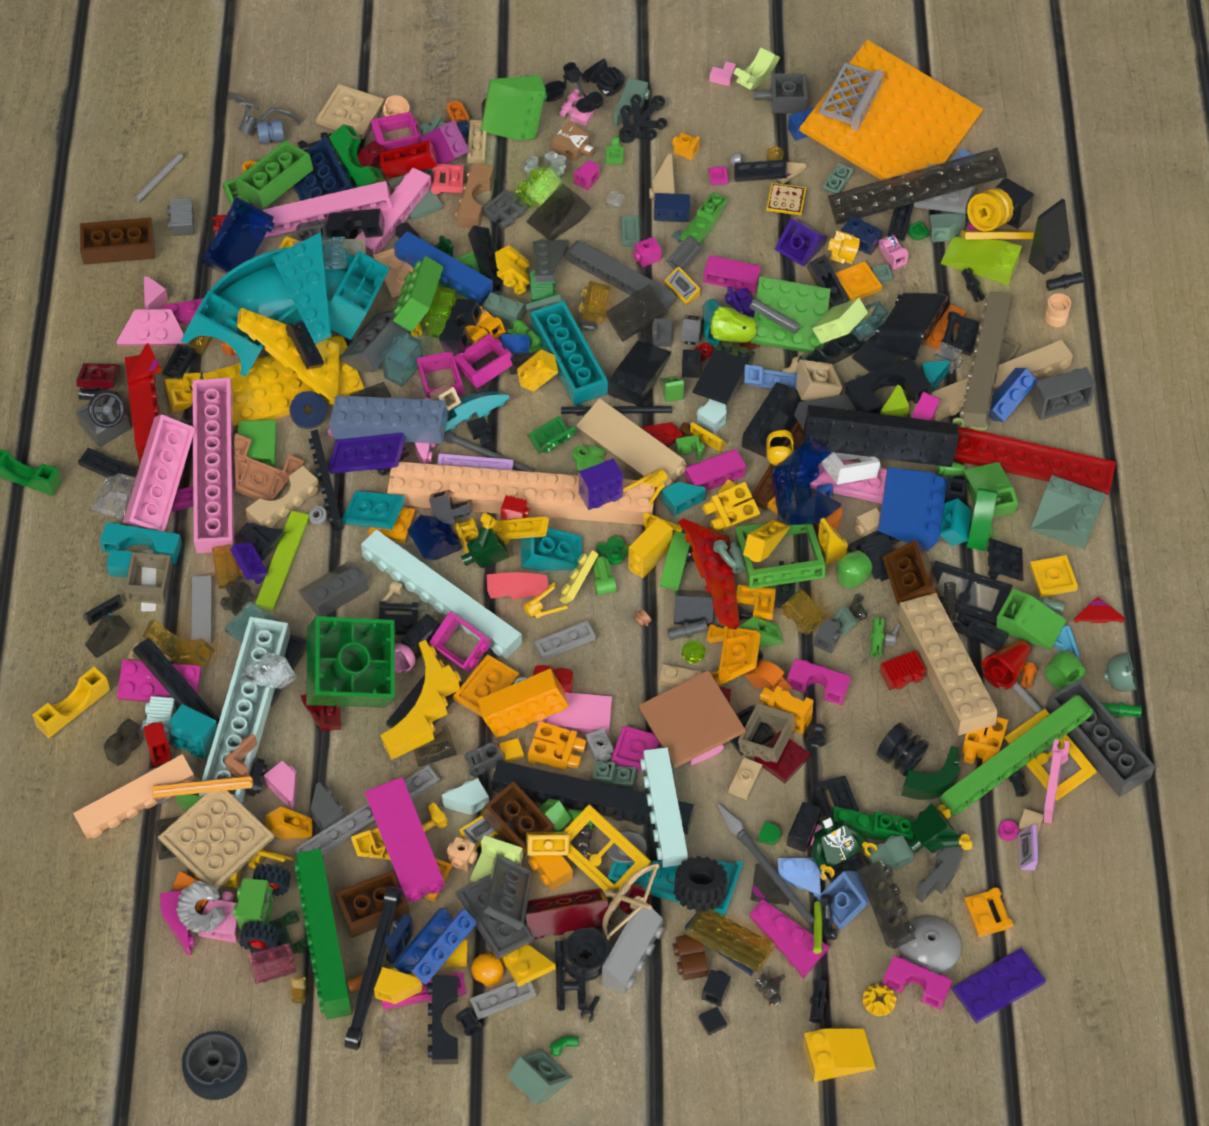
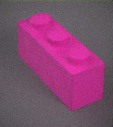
(731, 273)
(716, 470)

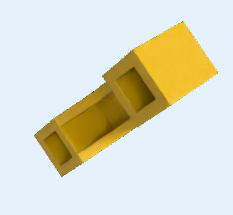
(88, 690)

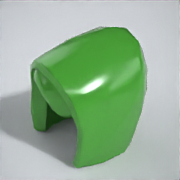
(853, 569)
(1064, 669)

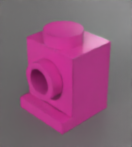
(586, 175)

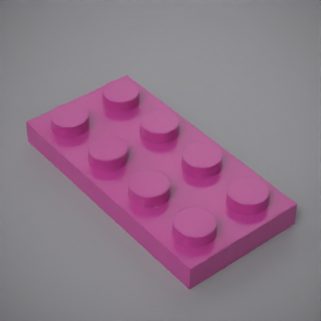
(140, 684)

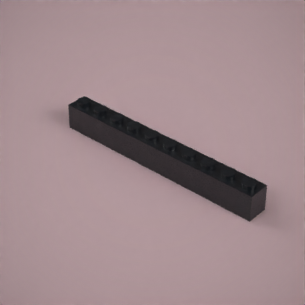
(579, 793)

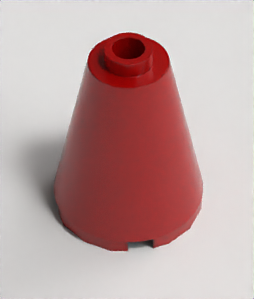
(1006, 664)

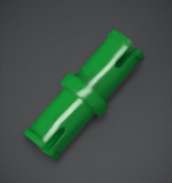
(1123, 709)

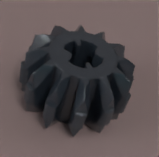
(610, 81)

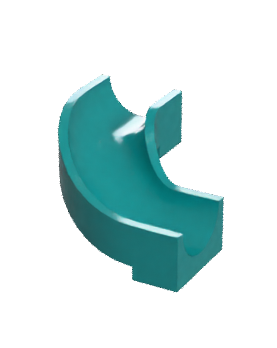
(260, 289)

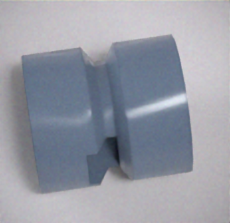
(270, 131)

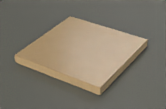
(216, 837)

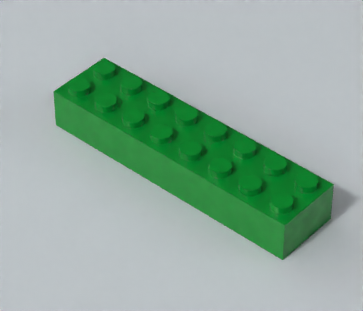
(322, 934)

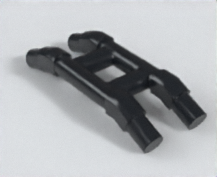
(562, 986)

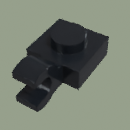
(480, 430)

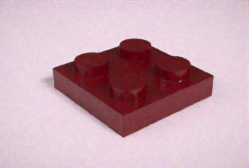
(98, 375)
(790, 761)

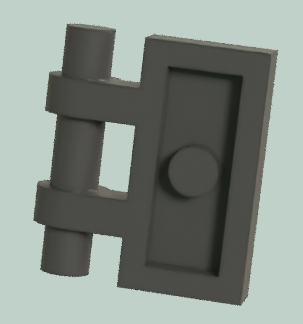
(501, 205)

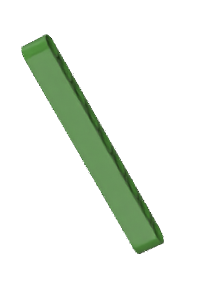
(1016, 755)

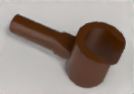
(685, 429)

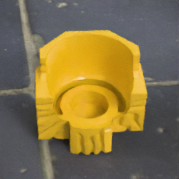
(844, 247)

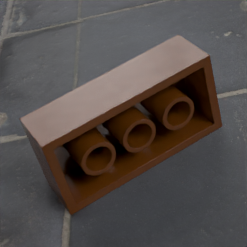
(117, 240)

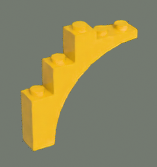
(431, 705)

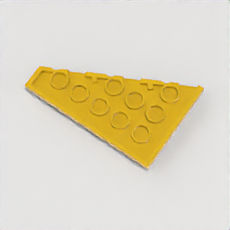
(280, 346)

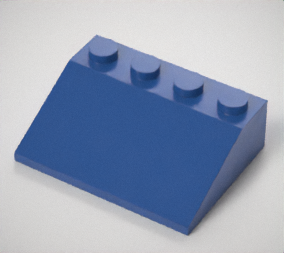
(912, 506)

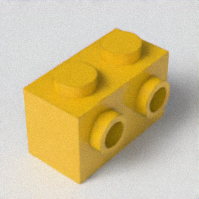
(537, 370)

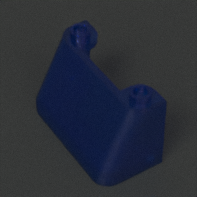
(238, 236)

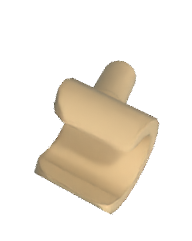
(395, 587)

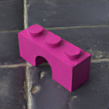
(835, 683)
(903, 972)

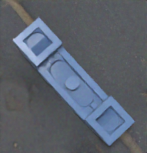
(766, 379)

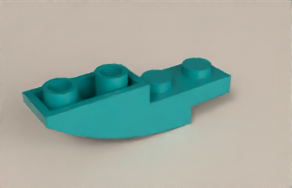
(477, 404)

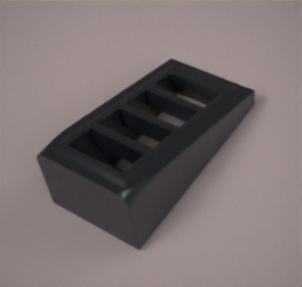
(179, 350)

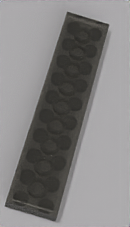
(917, 185)

